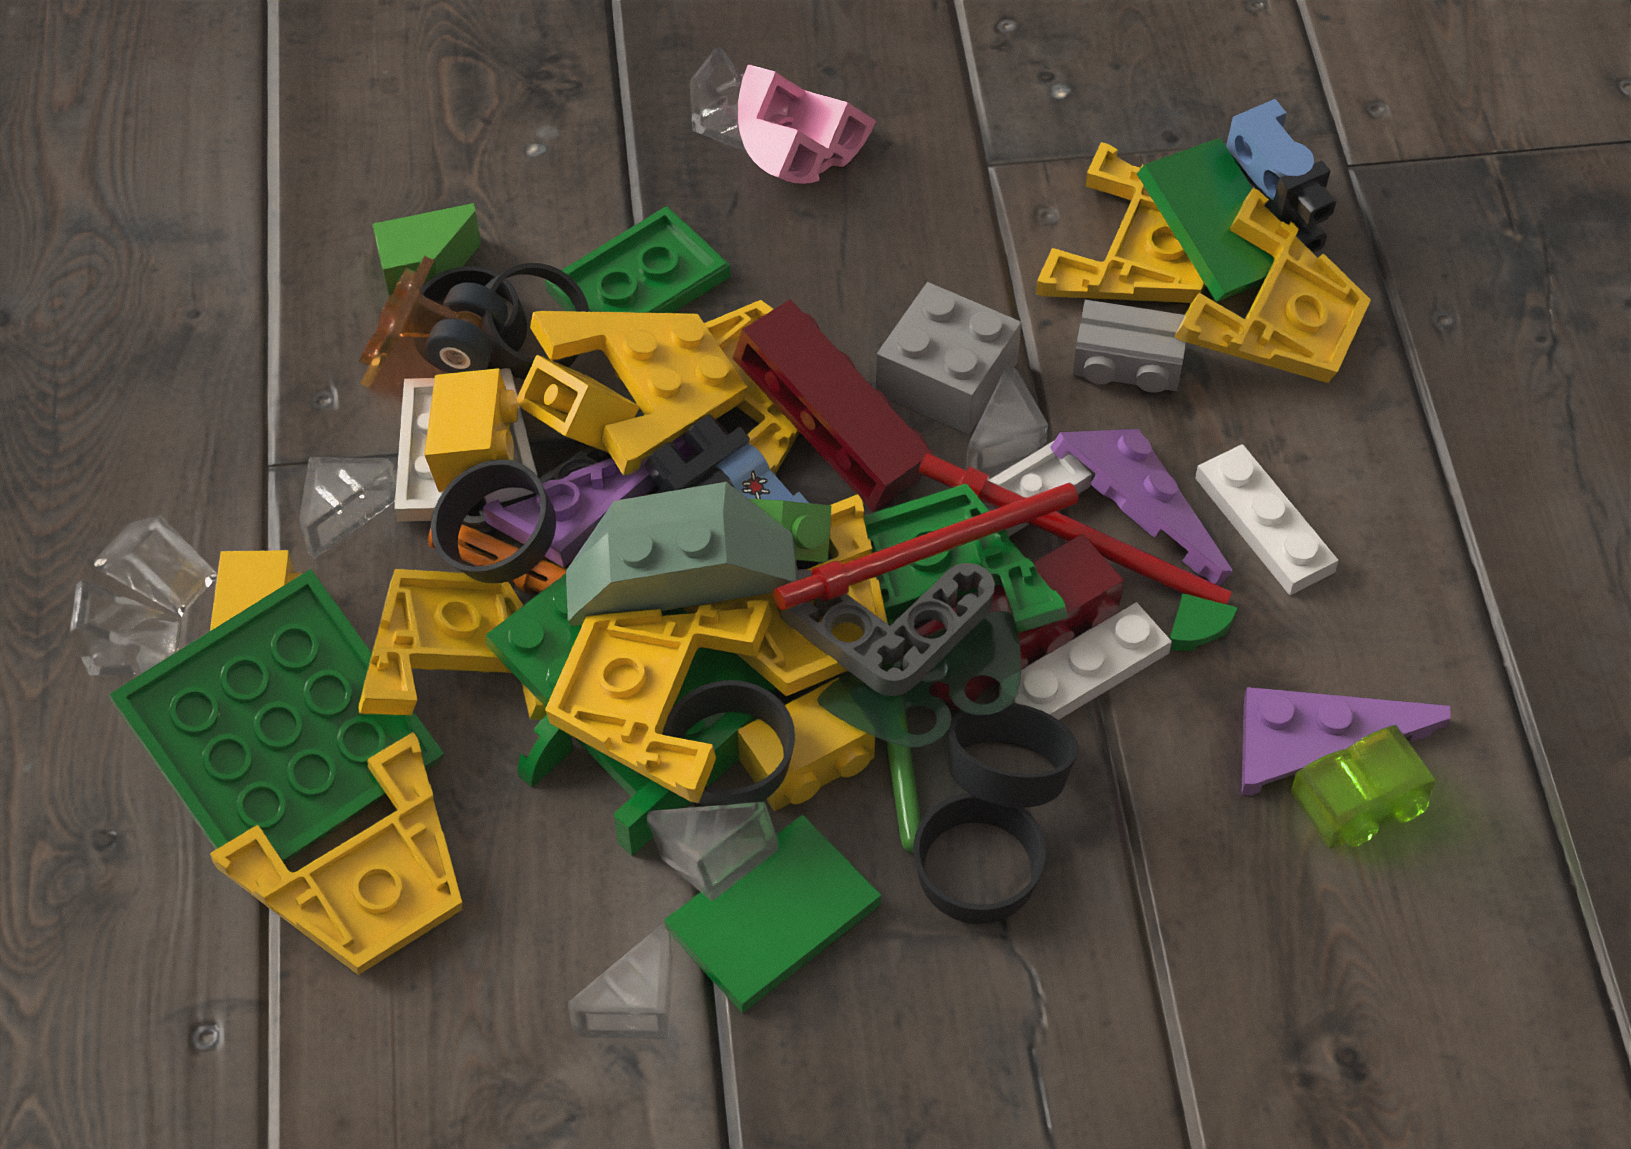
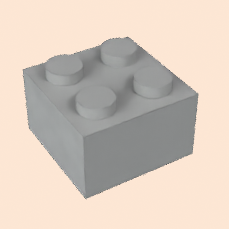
(947, 357)

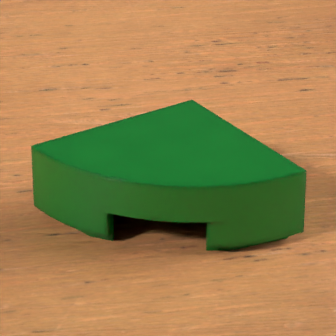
(1200, 622)
(546, 753)

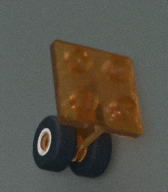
(453, 330)

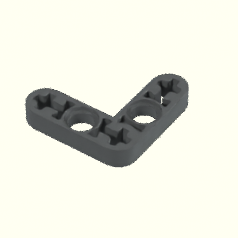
(887, 642)

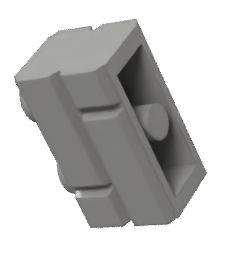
(1129, 346)

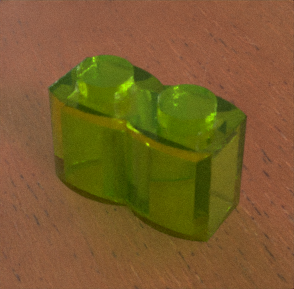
(1363, 787)

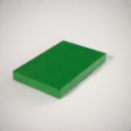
(1199, 199)
(646, 269)
(774, 915)

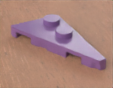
(1144, 490)
(578, 504)
(1296, 728)

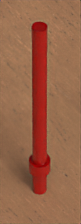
(1068, 529)
(835, 578)

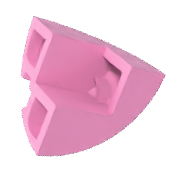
(796, 130)

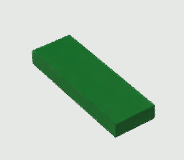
(631, 817)

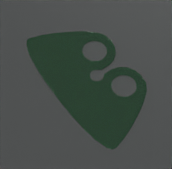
(986, 650)

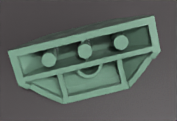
(679, 553)

